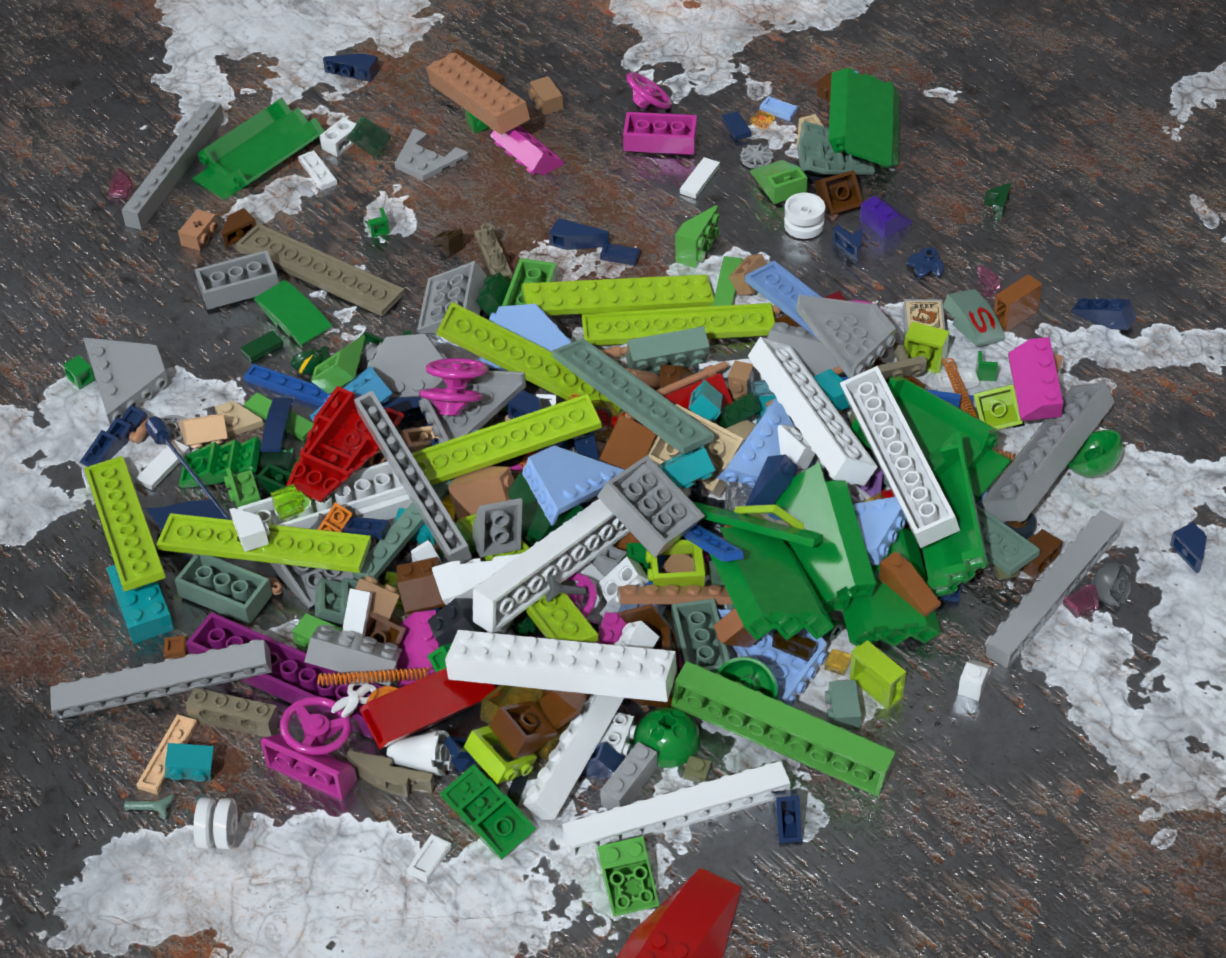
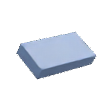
(779, 108)

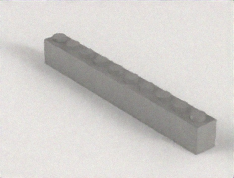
(172, 165)
(412, 478)
(1052, 589)
(160, 679)

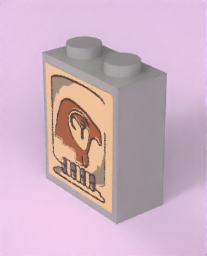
(923, 311)

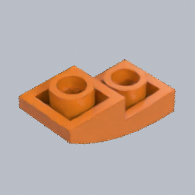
(335, 519)

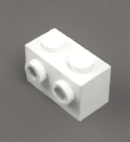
(620, 733)

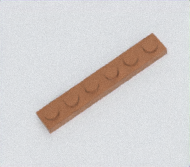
(671, 594)

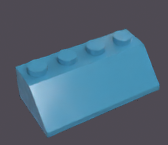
(364, 383)

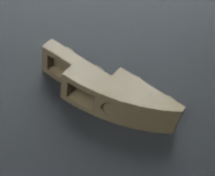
(395, 780)

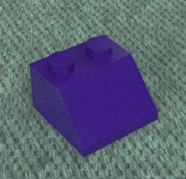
(882, 217)

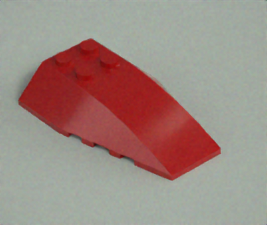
(335, 446)
(689, 922)

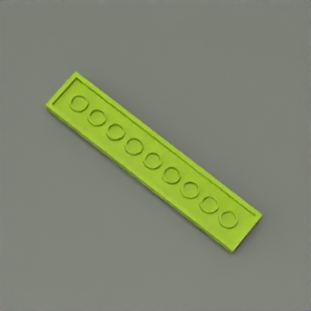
(619, 294)
(718, 321)
(513, 353)
(508, 439)
(124, 524)
(286, 544)
(556, 618)

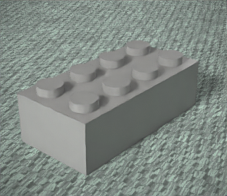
(236, 279)
(352, 653)

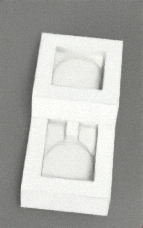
(967, 375)

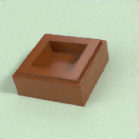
(175, 647)

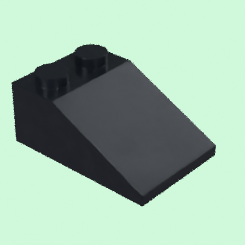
(451, 618)

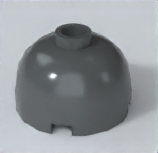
(1112, 583)

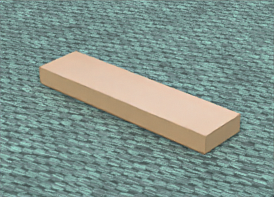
(154, 774)

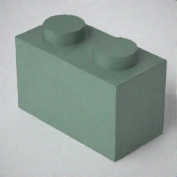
(844, 704)

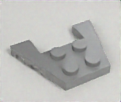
(422, 162)

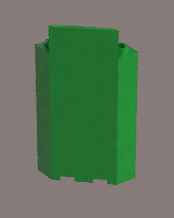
(864, 117)
(255, 148)
(936, 420)
(963, 552)
(840, 563)
(770, 587)
(885, 613)

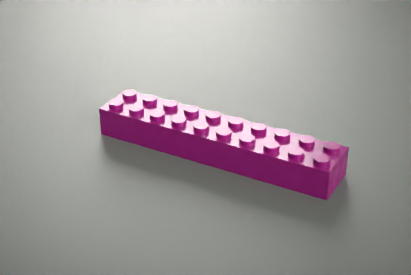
(290, 675)

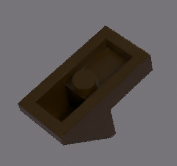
(450, 240)
(796, 645)

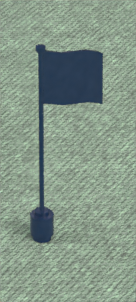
(209, 508)

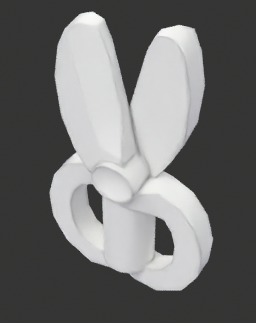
(350, 702)

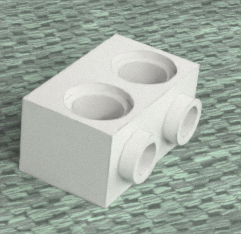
(335, 138)
(625, 573)

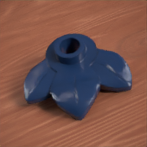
(924, 264)

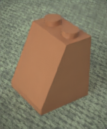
(480, 488)

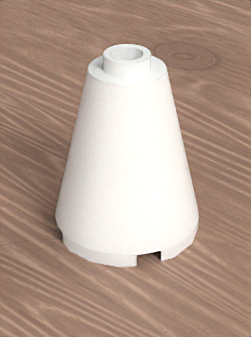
(422, 752)

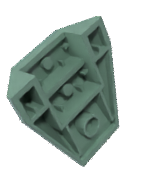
(819, 158)

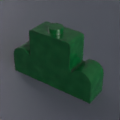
(534, 522)

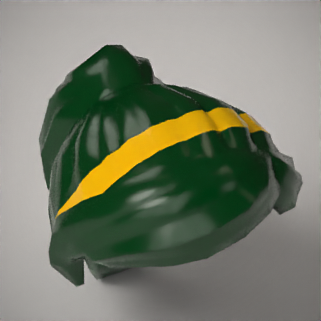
(307, 360)

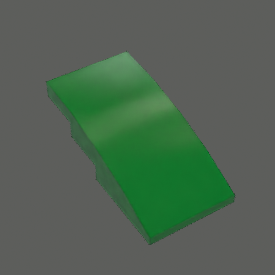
(293, 313)
(212, 460)
(487, 812)

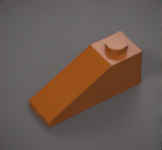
(907, 583)

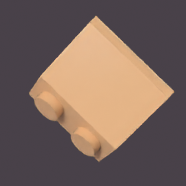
(203, 429)

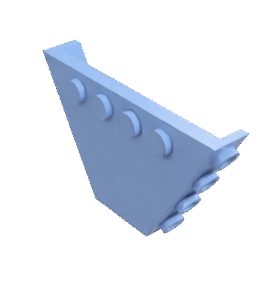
(529, 323)
(759, 444)
(565, 479)
(879, 526)
(789, 670)

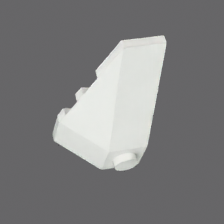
(459, 580)

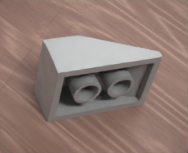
(498, 527)

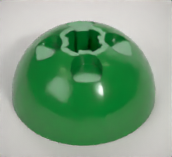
(1098, 454)
(752, 671)
(670, 734)

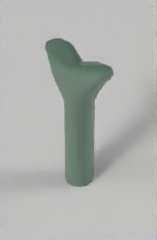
(160, 806)

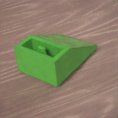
(780, 180)
(697, 237)
(339, 367)
(627, 876)

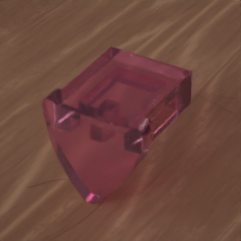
(120, 184)
(990, 279)
(1082, 601)

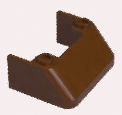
(667, 640)

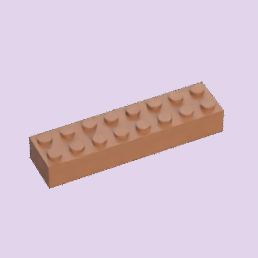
(478, 93)

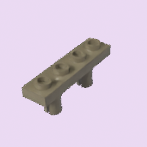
(492, 251)
(903, 366)

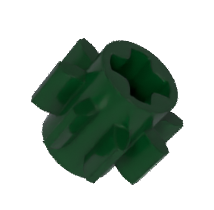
(523, 624)

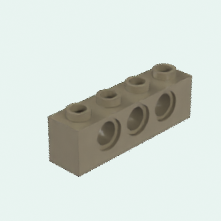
(232, 712)

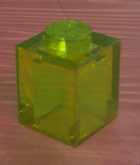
(287, 501)

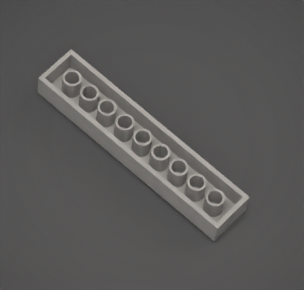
(1048, 453)

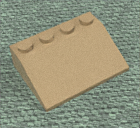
(720, 451)

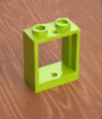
(696, 577)
(877, 674)
(480, 748)

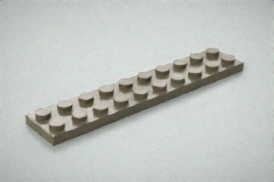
(322, 270)

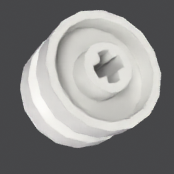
(804, 215)
(215, 823)

